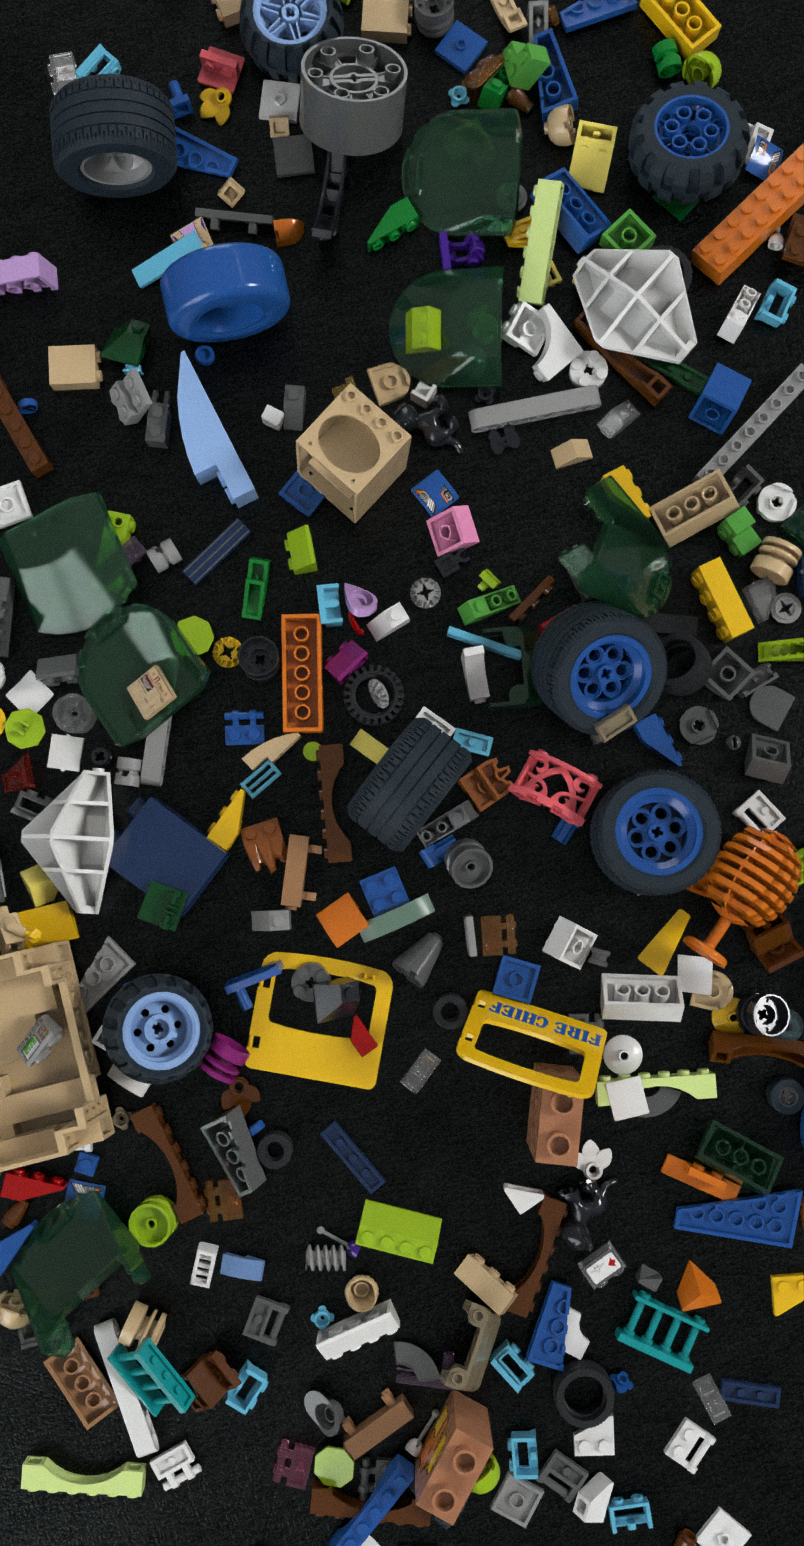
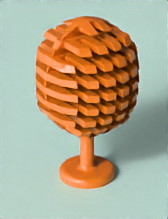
(751, 884)

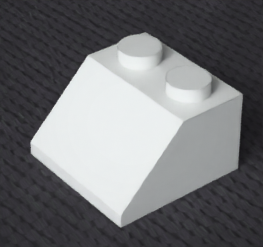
(569, 942)

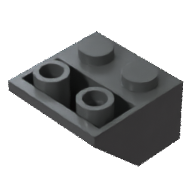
(58, 669)

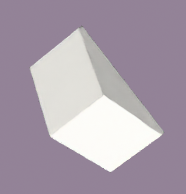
(523, 1197)

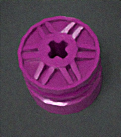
(221, 1062)

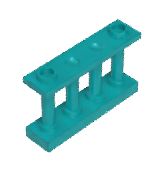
(663, 1351)
(159, 1369)

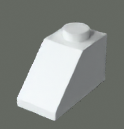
(388, 621)

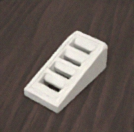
(207, 1252)

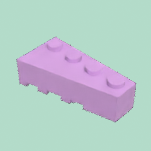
(27, 273)

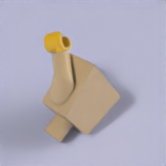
(13, 934)

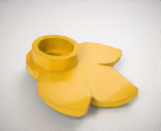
(213, 106)

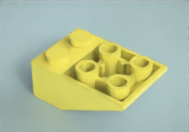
(592, 155)

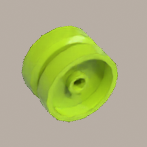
(153, 1221)

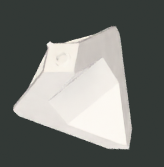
(636, 302)
(76, 839)

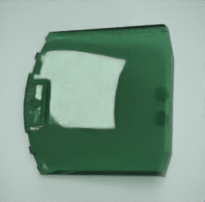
(69, 565)

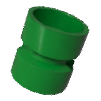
(667, 58)

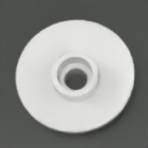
(614, 1049)

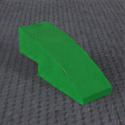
(255, 588)

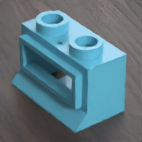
(93, 60)
(783, 289)
(329, 605)
(514, 1351)
(243, 1405)
(523, 1471)
(629, 1520)

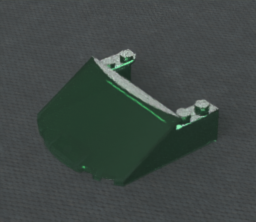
(629, 556)
(67, 1261)

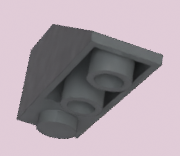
(447, 823)

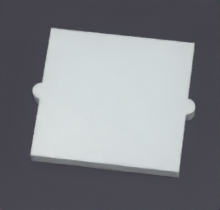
(65, 752)

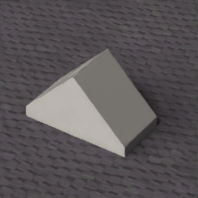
(536, 18)

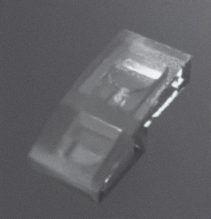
(420, 1071)
(711, 1398)

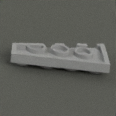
(104, 973)

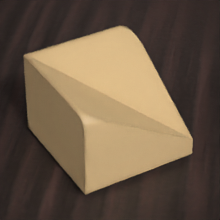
(231, 192)

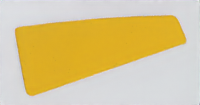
(661, 948)

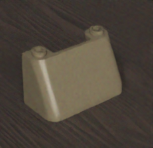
(471, 1374)

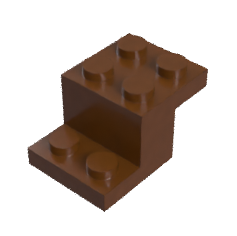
(794, 241)
(773, 943)
(210, 1380)

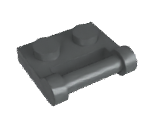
(259, 1318)
(565, 1470)

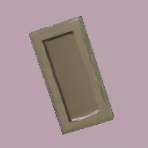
(615, 722)

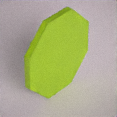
(197, 633)
(24, 728)
(334, 1466)

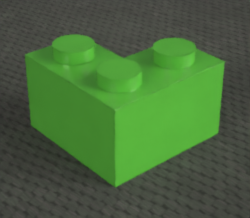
(524, 63)
(738, 532)

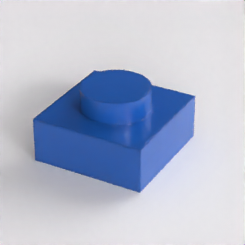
(86, 1163)

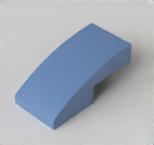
(242, 1267)

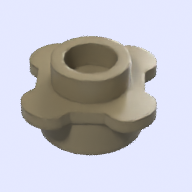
(120, 1112)

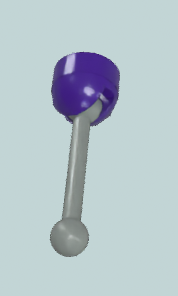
(351, 1248)

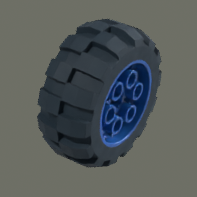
(686, 166)

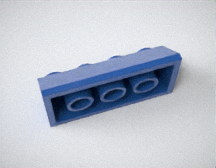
(579, 216)

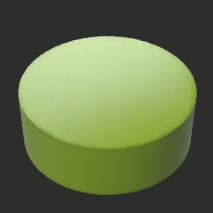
(310, 750)

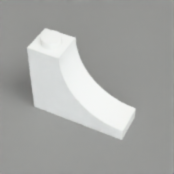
(559, 346)
(475, 674)

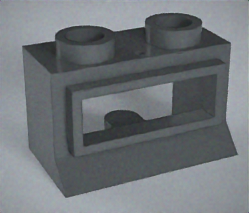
(753, 477)
(32, 795)

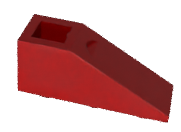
(25, 1185)

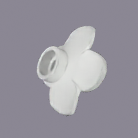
(593, 1157)

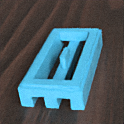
(266, 784)

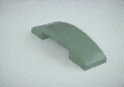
(397, 918)

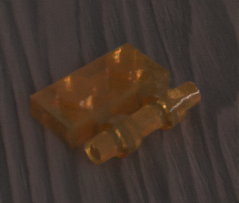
(482, 71)
(492, 935)
(231, 1203)

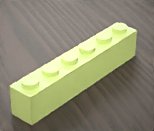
(541, 241)

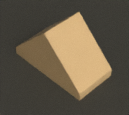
(571, 452)

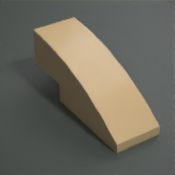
(270, 750)

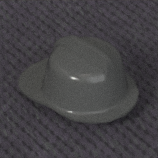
(325, 1412)

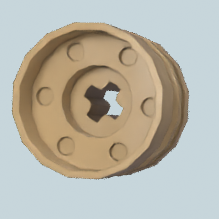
(776, 560)
(142, 1326)

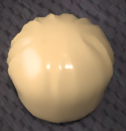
(361, 1293)

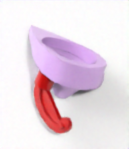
(359, 603)

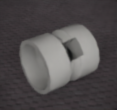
(164, 555)
(124, 765)

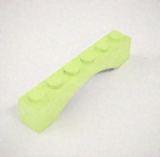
(698, 1084)
(45, 1475)

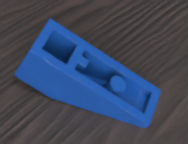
(12, 1243)

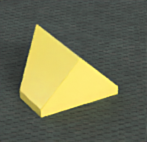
(38, 886)

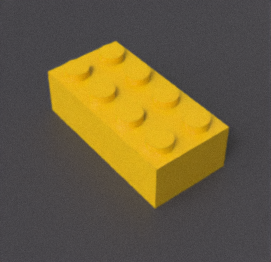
(685, 22)
(721, 600)

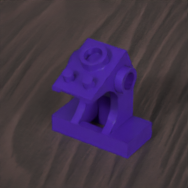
(473, 245)

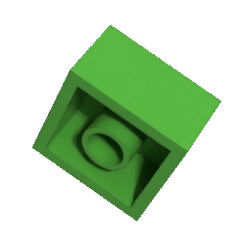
(628, 233)

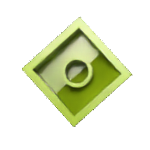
(423, 330)
(301, 550)

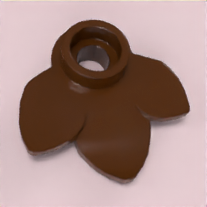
(241, 1097)

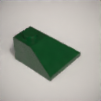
(128, 343)

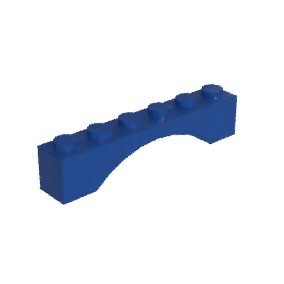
(390, 1487)

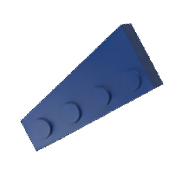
(555, 82)

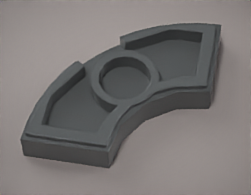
(661, 1101)
(417, 1360)

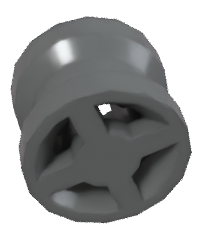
(599, 956)

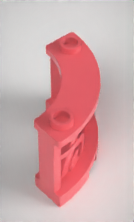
(526, 790)

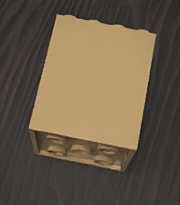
(352, 452)

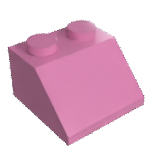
(452, 530)

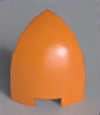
(288, 231)

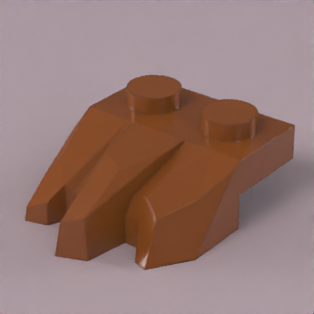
(485, 784)
(264, 844)

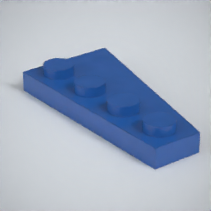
(593, 11)
(202, 156)
(548, 1339)

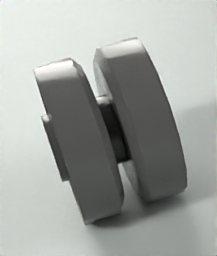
(468, 863)

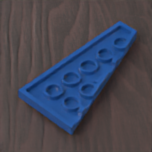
(753, 1218)

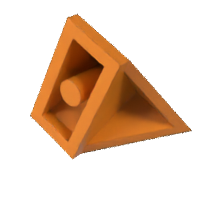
(696, 1289)

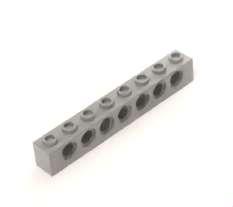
(756, 424)

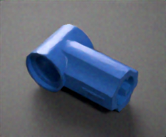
(564, 831)
(435, 853)

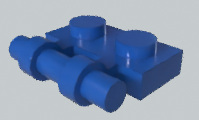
(244, 734)

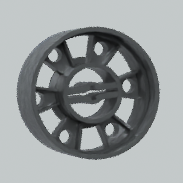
(352, 95)

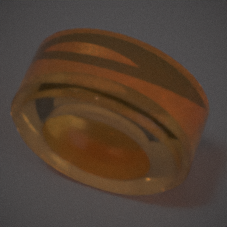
(553, 15)

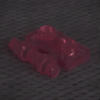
(300, 1464)

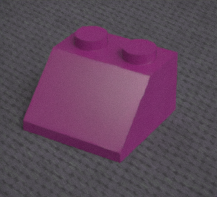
(346, 661)

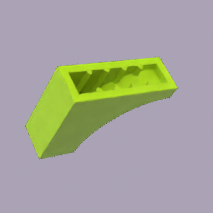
(781, 650)

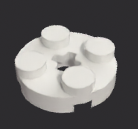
(592, 360)
(786, 499)

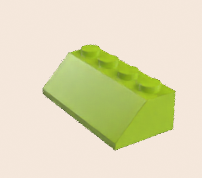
(398, 1231)

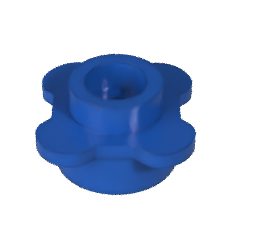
(621, 1382)

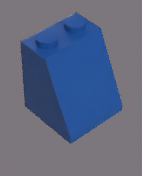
(720, 399)

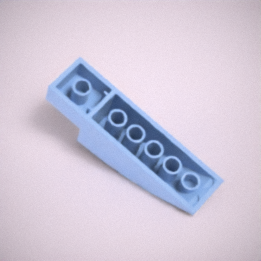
(207, 441)

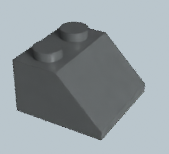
(728, 674)
(767, 758)

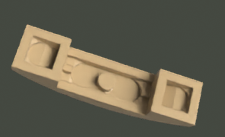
(509, 14)

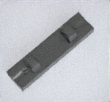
(217, 215)

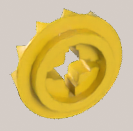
(218, 650)

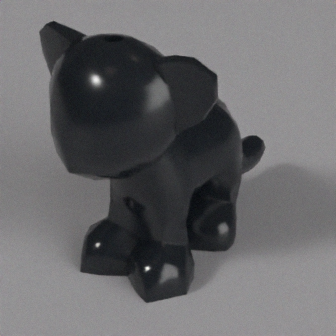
(428, 423)
(583, 1210)

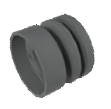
(434, 17)

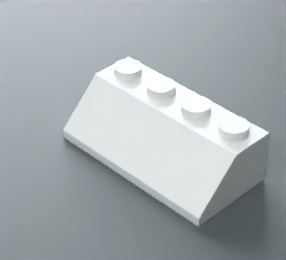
(641, 997)
(357, 1330)

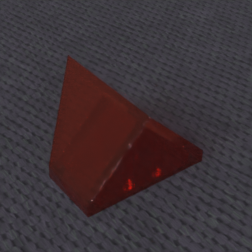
(19, 775)

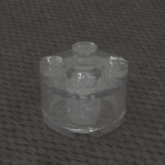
(66, 721)

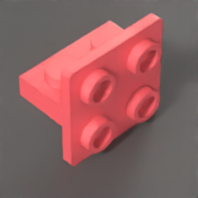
(220, 69)

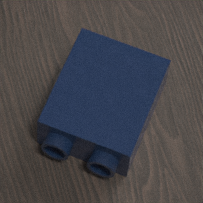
(166, 850)

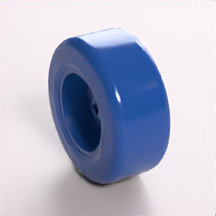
(225, 292)

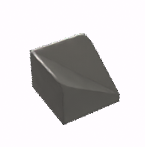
(648, 1277)

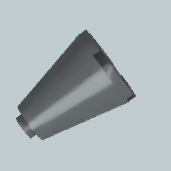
(419, 959)

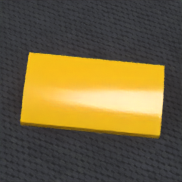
(54, 922)

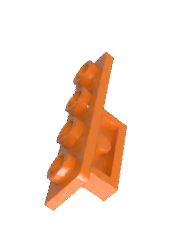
(698, 1177)

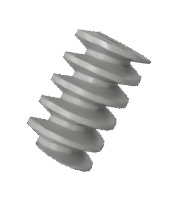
(326, 1258)

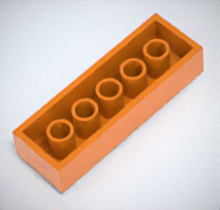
(302, 673)

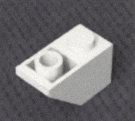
(593, 1499)

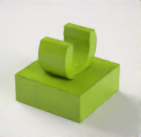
(488, 580)

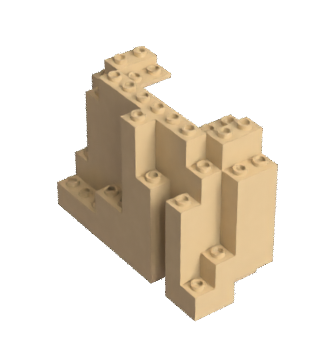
(57, 1103)

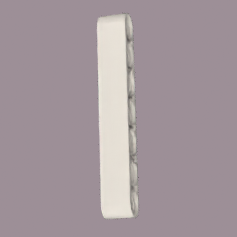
(132, 1409)

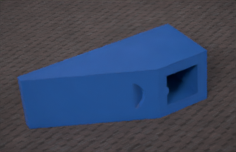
(652, 735)

